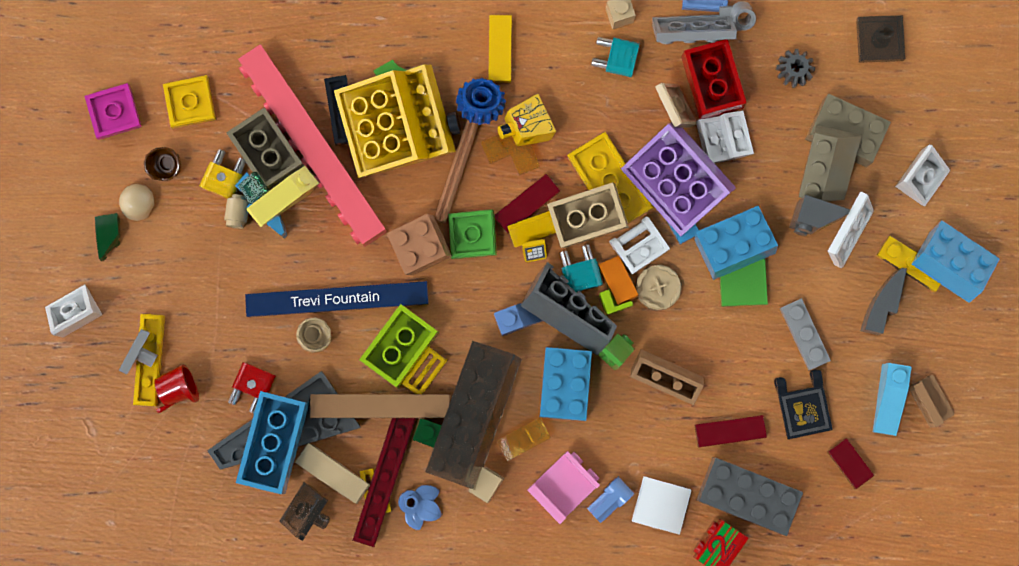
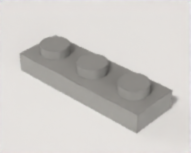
(805, 334)

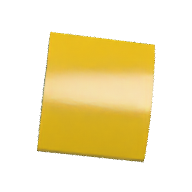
(394, 120)

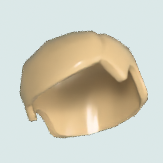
(136, 202)
(313, 335)

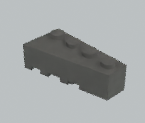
(568, 311)

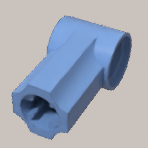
(614, 496)

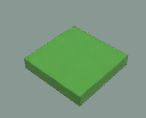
(472, 234)
(745, 286)

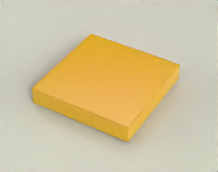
(189, 101)

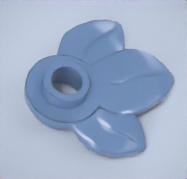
(423, 507)

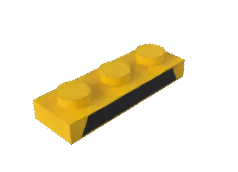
(902, 257)

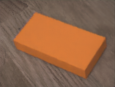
(618, 280)

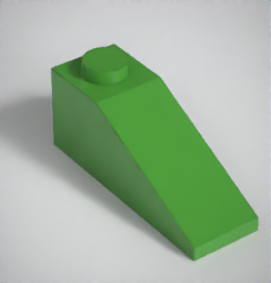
(617, 351)

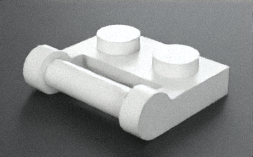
(642, 252)

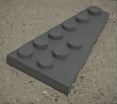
(231, 449)

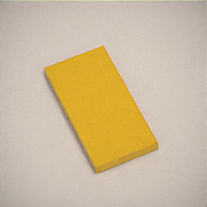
(601, 164)

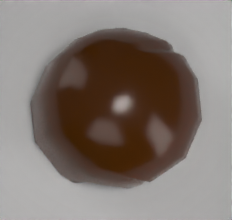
(162, 164)

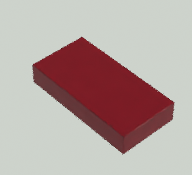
(850, 463)

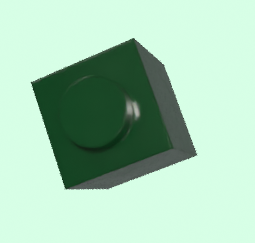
(427, 432)

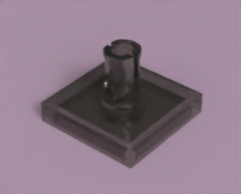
(880, 38)
(305, 512)

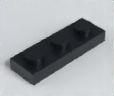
(336, 121)

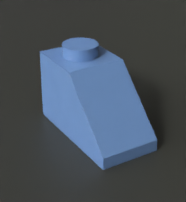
(514, 319)

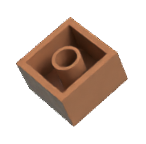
(419, 244)

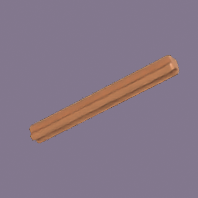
(456, 172)

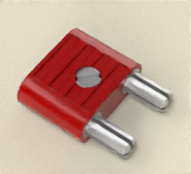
(251, 381)

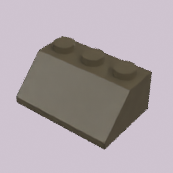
(829, 164)

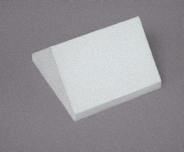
(924, 175)
(72, 312)

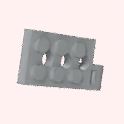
(704, 27)

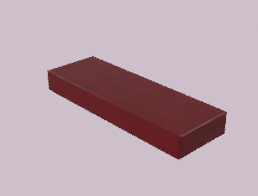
(527, 202)
(730, 431)

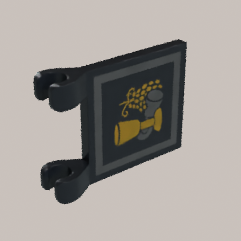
(804, 410)

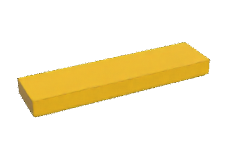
(144, 388)

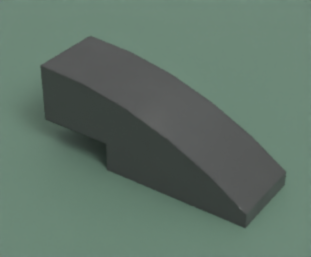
(884, 302)

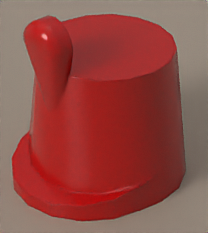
(176, 387)

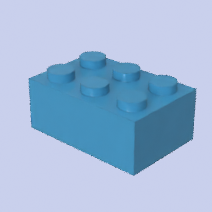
(735, 242)
(955, 261)
(565, 384)

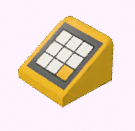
(534, 250)

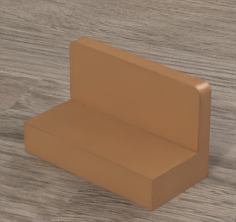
(931, 401)

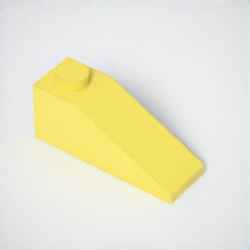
(283, 196)

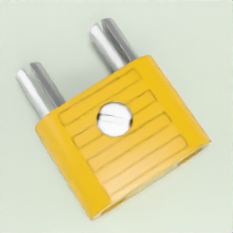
(220, 179)

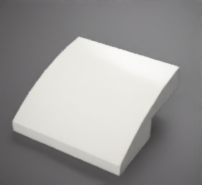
(725, 137)
(661, 505)

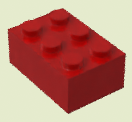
(713, 79)

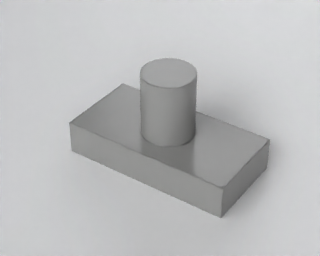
(138, 353)

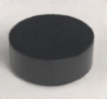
(453, 122)

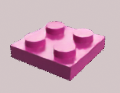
(113, 111)

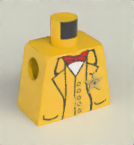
(528, 123)

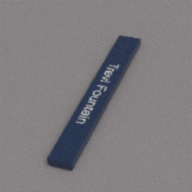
(336, 299)

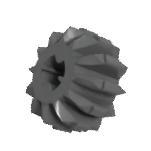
(801, 62)

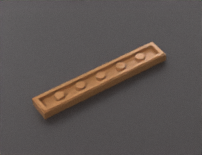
(378, 406)

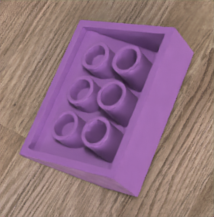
(678, 178)

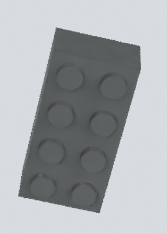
(749, 496)

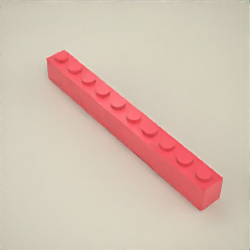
(312, 145)

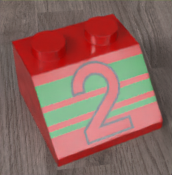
(720, 545)

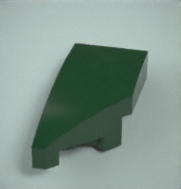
(107, 234)

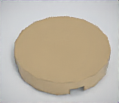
(658, 287)

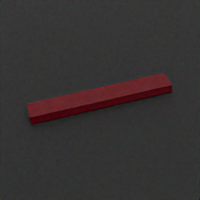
(383, 481)

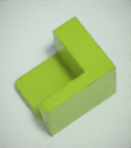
(609, 304)

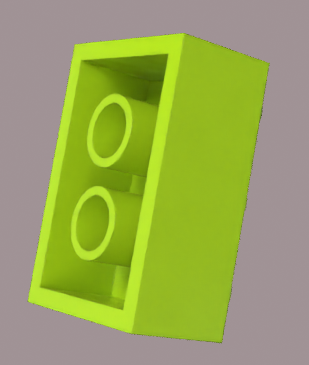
(399, 346)

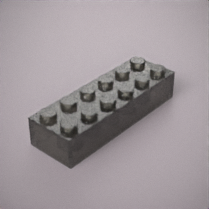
(473, 415)

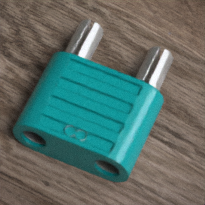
(621, 56)
(584, 274)

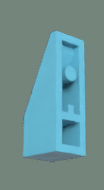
(891, 398)

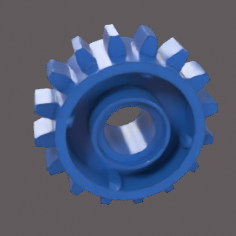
(476, 91)

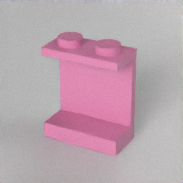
(564, 486)

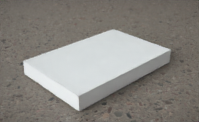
(851, 230)

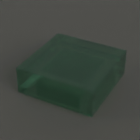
(253, 187)

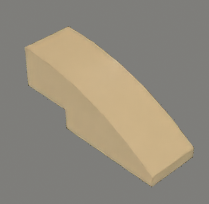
(332, 473)

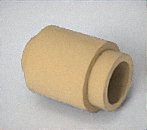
(236, 212)

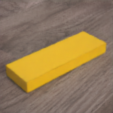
(500, 48)

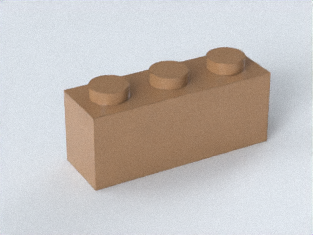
(667, 377)

